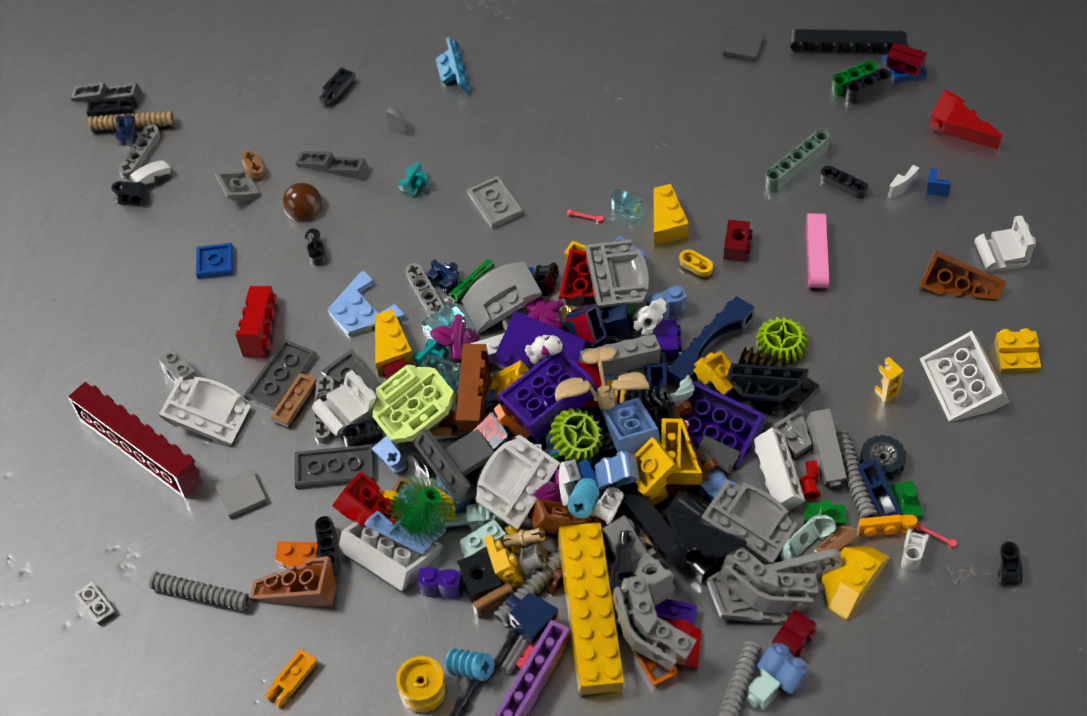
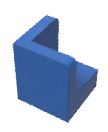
(937, 186)

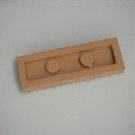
(293, 400)

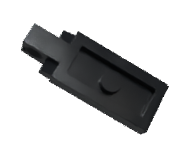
(336, 86)

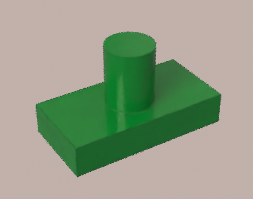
(908, 499)
(835, 511)

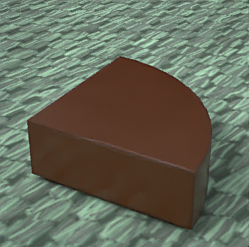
(557, 583)

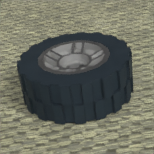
(888, 448)

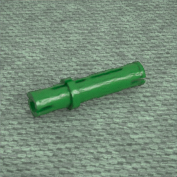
(458, 292)

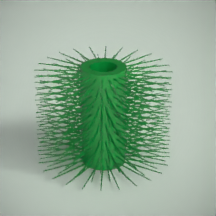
(421, 509)

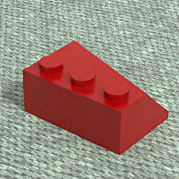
(576, 276)

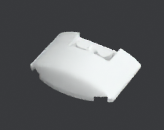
(206, 409)
(512, 478)

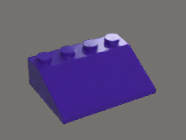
(522, 332)
(533, 395)
(723, 421)

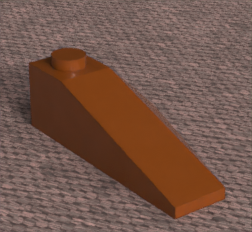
(952, 276)
(553, 514)
(301, 585)

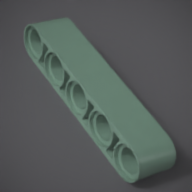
(797, 160)

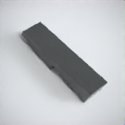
(101, 91)
(327, 163)

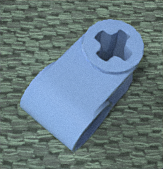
(390, 455)

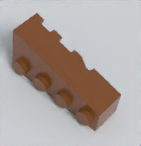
(472, 387)

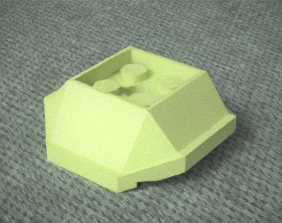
(412, 402)

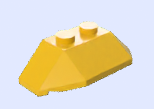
(852, 580)

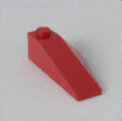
(956, 120)

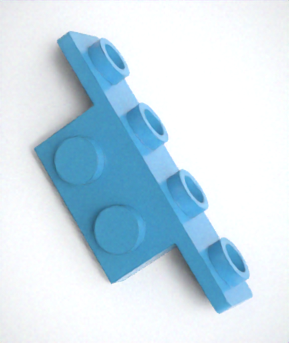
(451, 66)

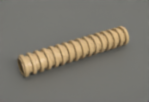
(141, 120)

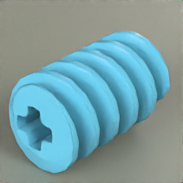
(583, 498)
(469, 664)

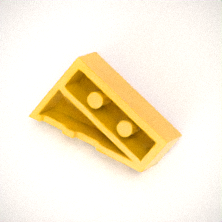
(669, 218)
(390, 341)
(678, 446)

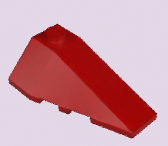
(362, 499)

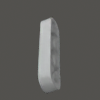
(126, 169)
(424, 291)
(320, 393)
(801, 562)

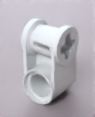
(608, 504)
(914, 547)

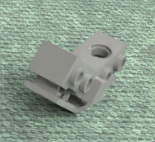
(643, 562)
(777, 584)
(659, 635)

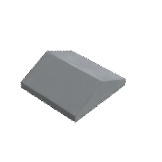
(237, 185)

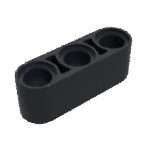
(868, 86)
(326, 538)

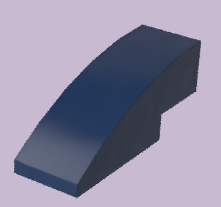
(657, 372)
(879, 488)

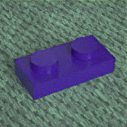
(676, 610)

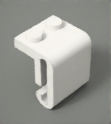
(1007, 248)
(346, 404)

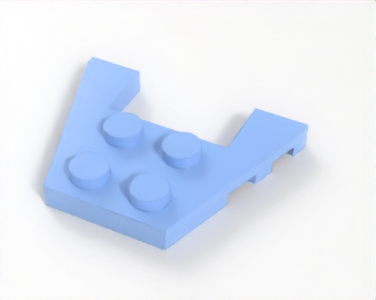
(353, 311)
(383, 526)

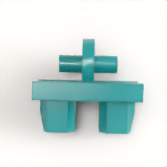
(415, 178)
(431, 348)

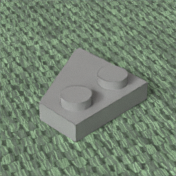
(795, 432)

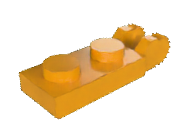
(886, 524)
(291, 677)

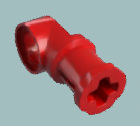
(810, 481)

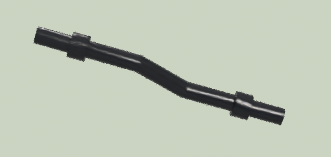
(463, 701)

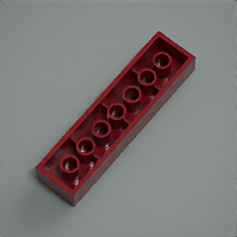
(135, 438)

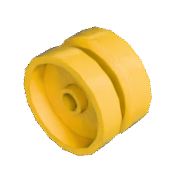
(421, 684)

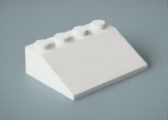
(964, 378)
(385, 556)

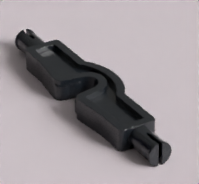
(622, 565)

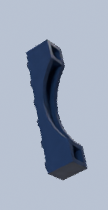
(733, 318)

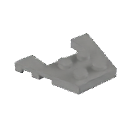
(734, 608)

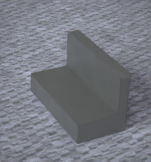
(722, 453)

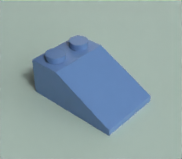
(630, 425)

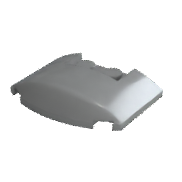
(617, 273)
(500, 294)
(754, 517)

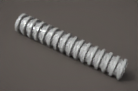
(855, 482)
(532, 585)
(199, 591)
(741, 678)

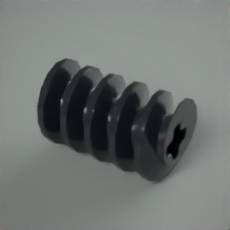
(651, 397)

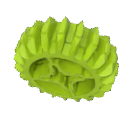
(794, 339)
(585, 430)

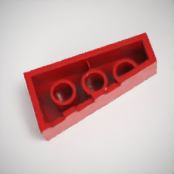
(256, 321)

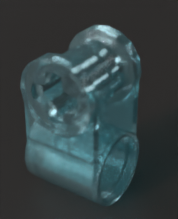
(626, 204)

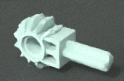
(475, 516)

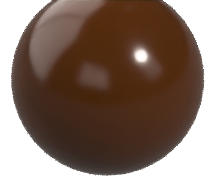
(301, 202)

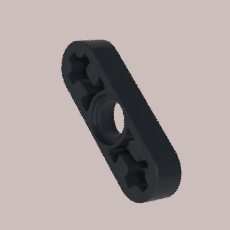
(851, 188)

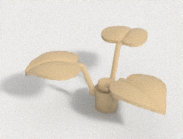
(604, 395)

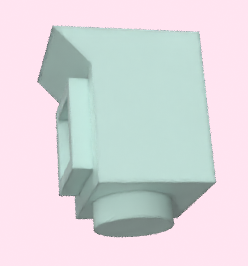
(763, 690)

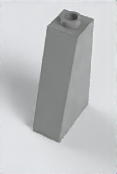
(826, 448)

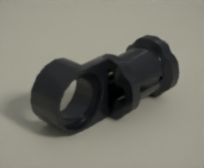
(319, 249)

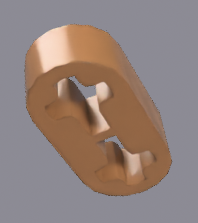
(252, 165)

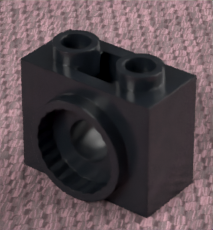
(475, 566)

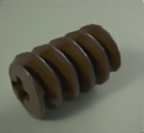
(752, 358)

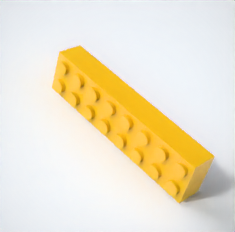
(590, 609)

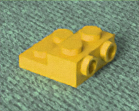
(1017, 351)
(715, 370)
(653, 467)
(504, 562)

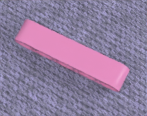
(817, 250)

